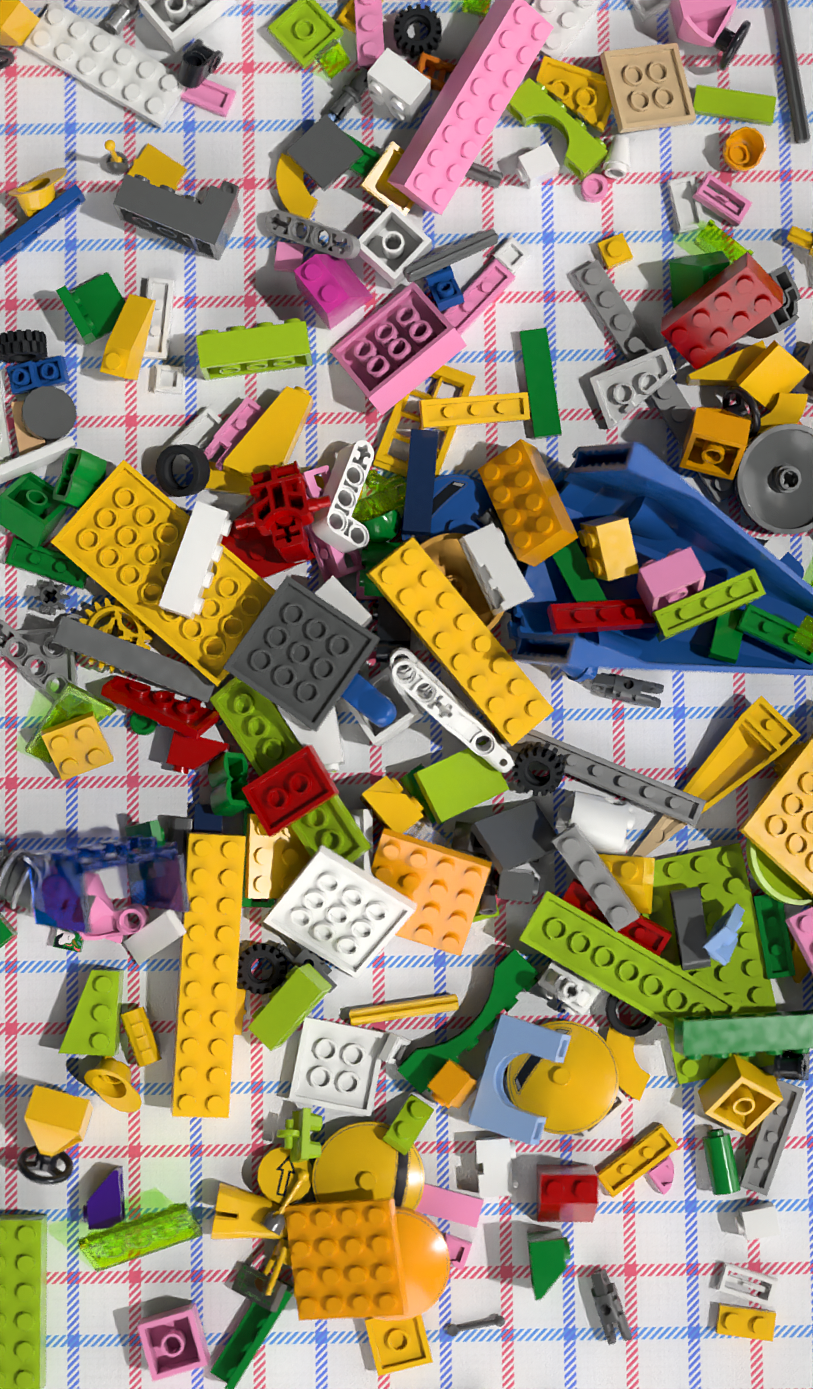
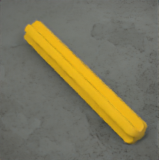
(403, 1009)

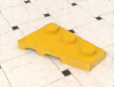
(578, 89)

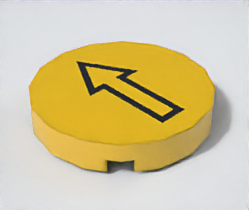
(278, 1176)

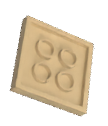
(648, 87)

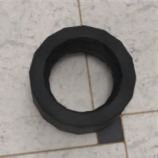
(165, 474)
(626, 1030)

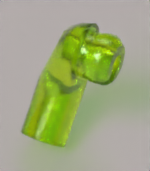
(378, 482)

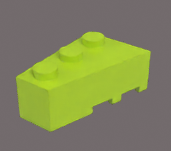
(97, 1016)

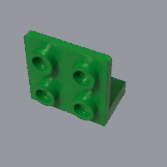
(93, 307)

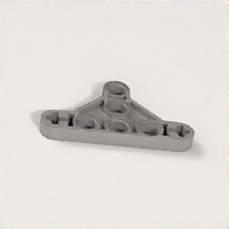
(37, 648)

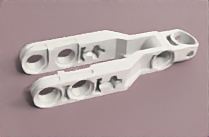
(450, 709)

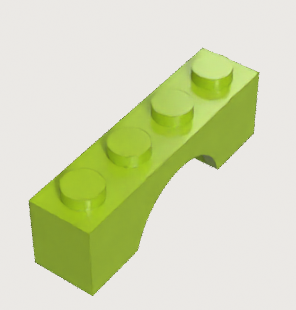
(534, 106)

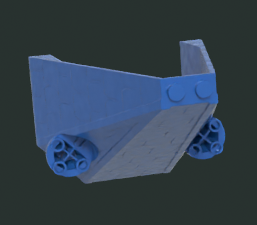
(662, 517)

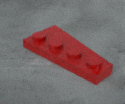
(161, 706)

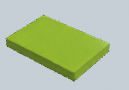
(459, 783)

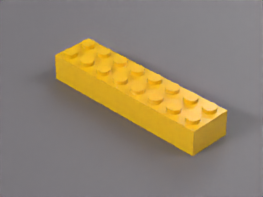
(460, 641)

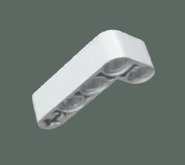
(344, 486)

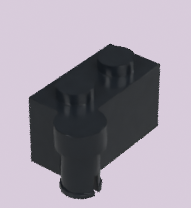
(391, 630)

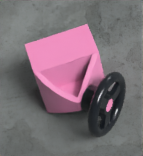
(706, 25)

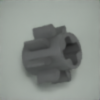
(45, 600)

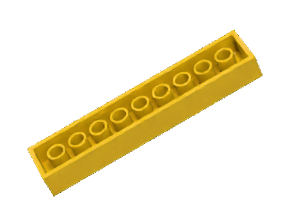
(208, 976)

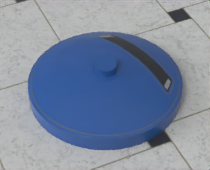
(456, 506)

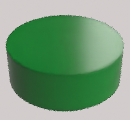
(142, 725)

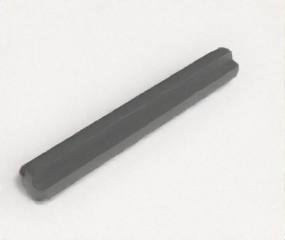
(450, 255)

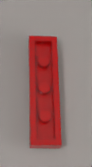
(599, 616)
(641, 931)

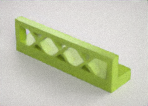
(708, 604)

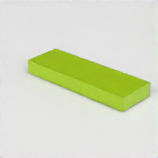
(734, 105)

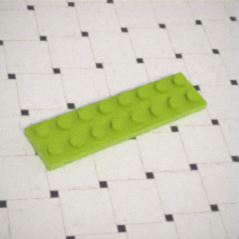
(268, 742)
(619, 964)

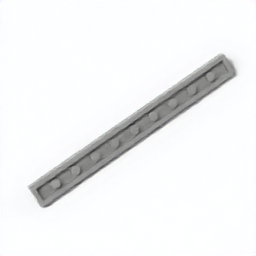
(635, 344)

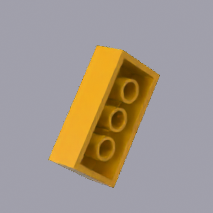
(527, 503)

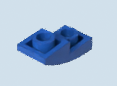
(444, 288)
(32, 375)

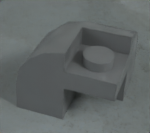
(784, 315)

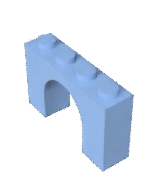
(492, 1107)

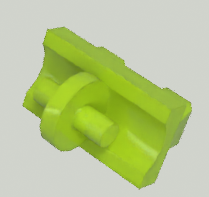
(297, 1135)

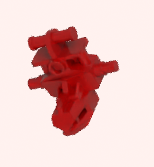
(283, 510)

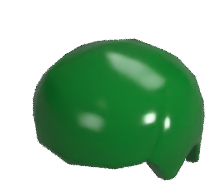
(384, 526)

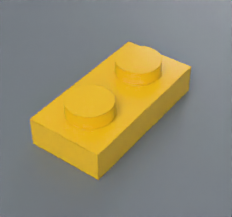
(745, 1322)

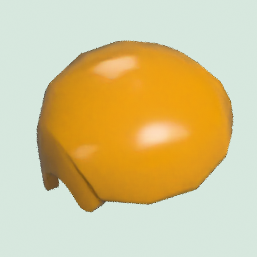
(743, 149)

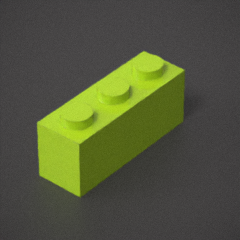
(288, 1006)

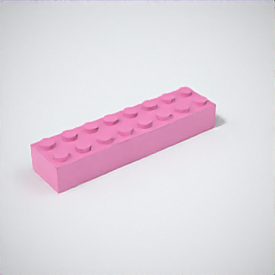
(470, 104)

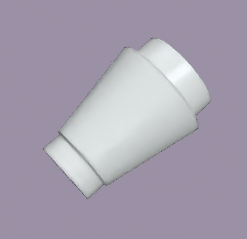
(617, 159)

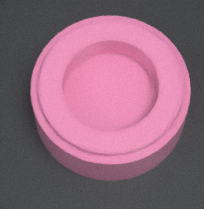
(594, 188)

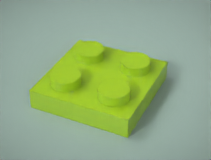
(305, 30)

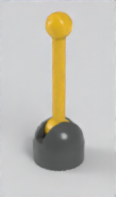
(114, 160)
(275, 1220)

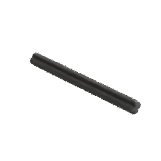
(791, 71)

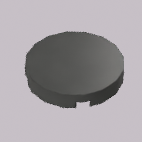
(48, 413)

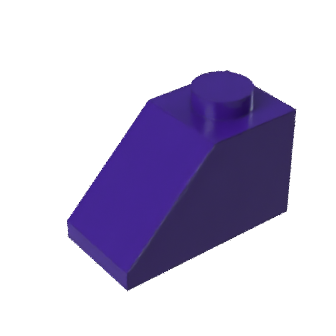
(107, 1203)

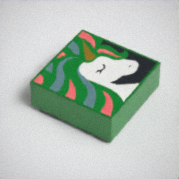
(68, 940)

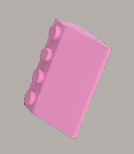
(398, 348)

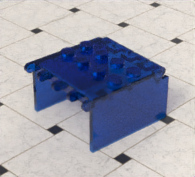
(59, 881)

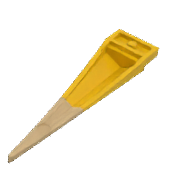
(747, 747)

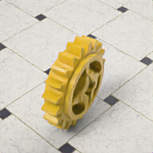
(116, 612)

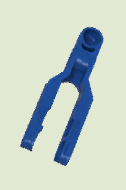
(370, 702)

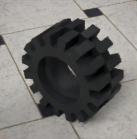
(417, 15)
(23, 346)
(533, 782)
(246, 977)

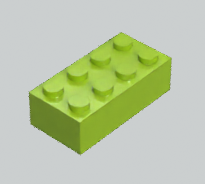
(254, 349)

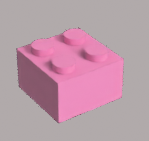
(670, 579)
(174, 1341)

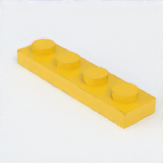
(474, 410)

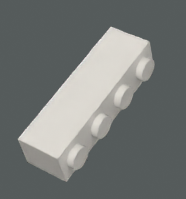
(195, 559)

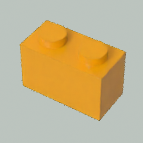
(452, 1085)

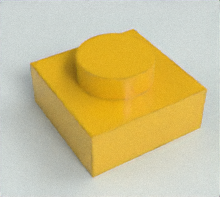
(615, 251)

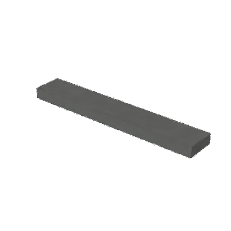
(133, 659)

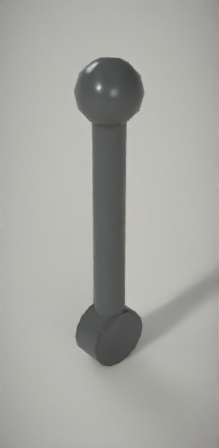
(454, 1329)

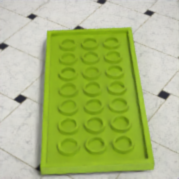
(722, 884)

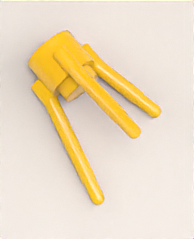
(281, 1255)

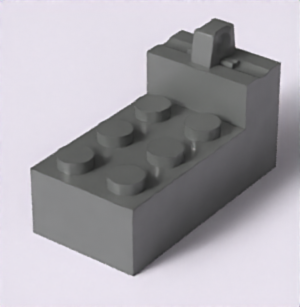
(180, 219)

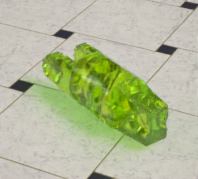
(380, 502)

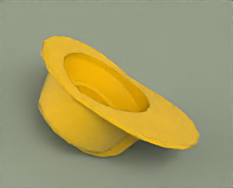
(38, 192)
(113, 1083)

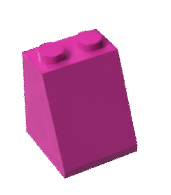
(331, 288)

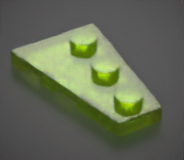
(69, 704)

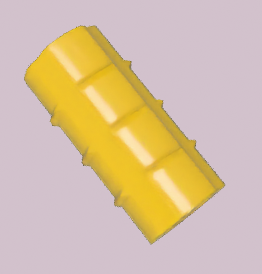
(140, 1036)

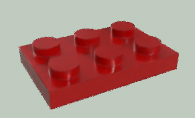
(290, 790)

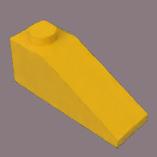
(128, 338)
(726, 370)

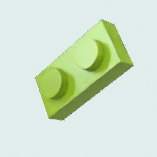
(408, 1124)

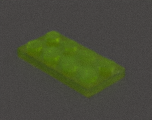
(140, 1236)

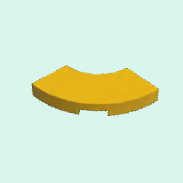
(292, 188)
(787, 410)
(631, 1076)

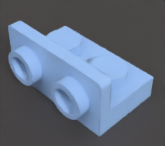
(723, 935)

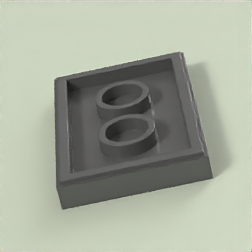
(515, 836)

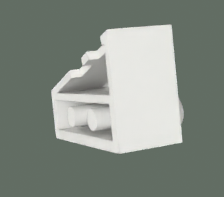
(495, 569)

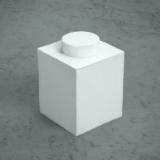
(537, 166)
(757, 1221)

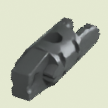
(628, 689)
(319, 965)
(606, 1294)

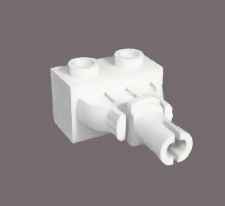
(568, 986)

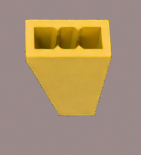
(272, 436)

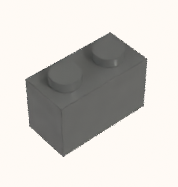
(517, 885)

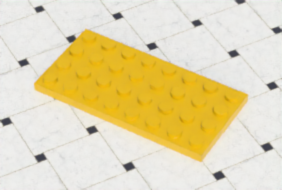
(129, 544)

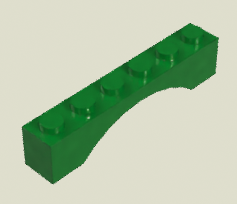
(509, 979)

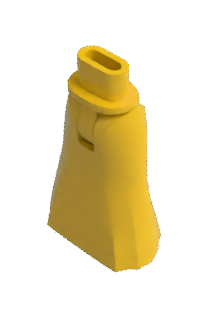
(240, 1215)

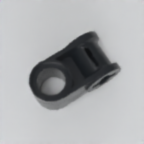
(198, 64)
(792, 1066)

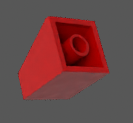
(566, 1193)

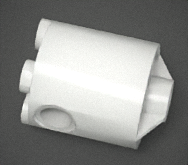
(599, 819)

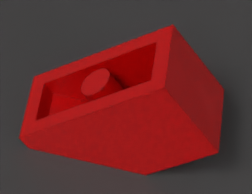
(193, 754)

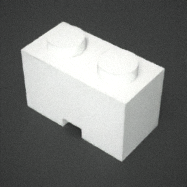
(497, 1174)

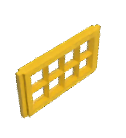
(396, 465)

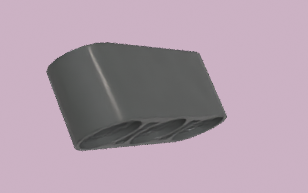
(689, 928)

